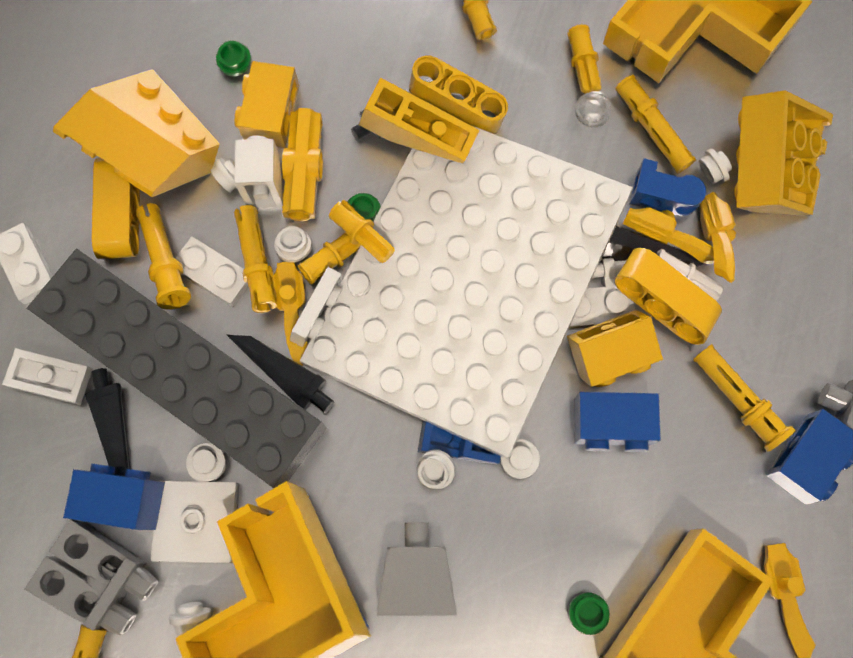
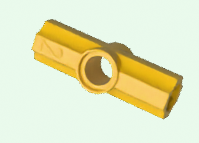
(302, 165)

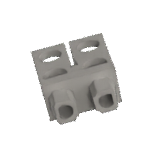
(91, 578)

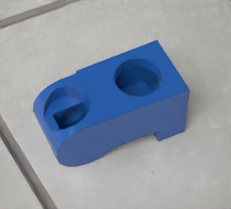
(666, 191)

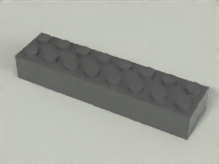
(178, 369)

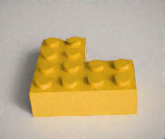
(663, 30)
(292, 587)
(694, 603)

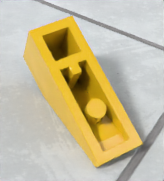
(416, 123)

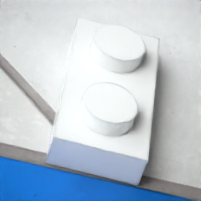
(23, 263)
(212, 271)
(324, 295)
(47, 376)

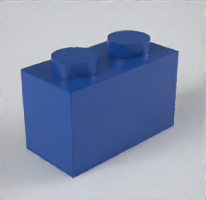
(617, 420)
(814, 458)
(114, 499)

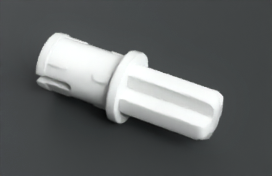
(704, 282)

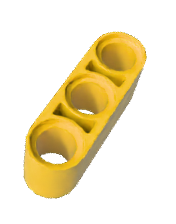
(451, 80)
(114, 214)
(668, 296)

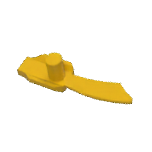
(718, 227)
(661, 228)
(289, 297)
(787, 585)

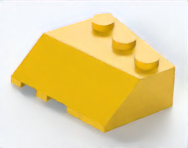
(141, 133)
(779, 153)

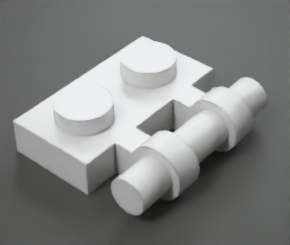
(603, 302)

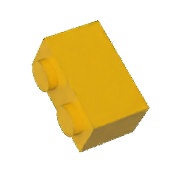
(267, 102)
(615, 348)

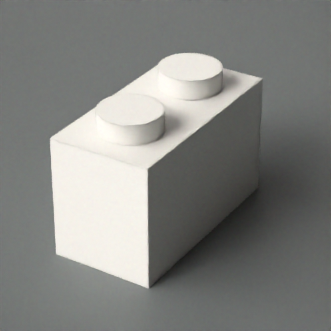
(259, 173)

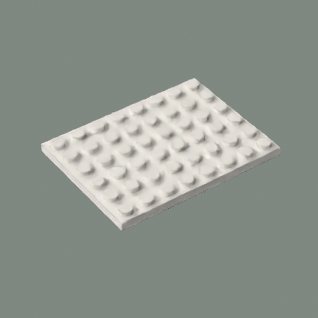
(475, 290)

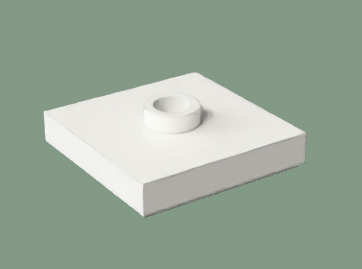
(188, 522)

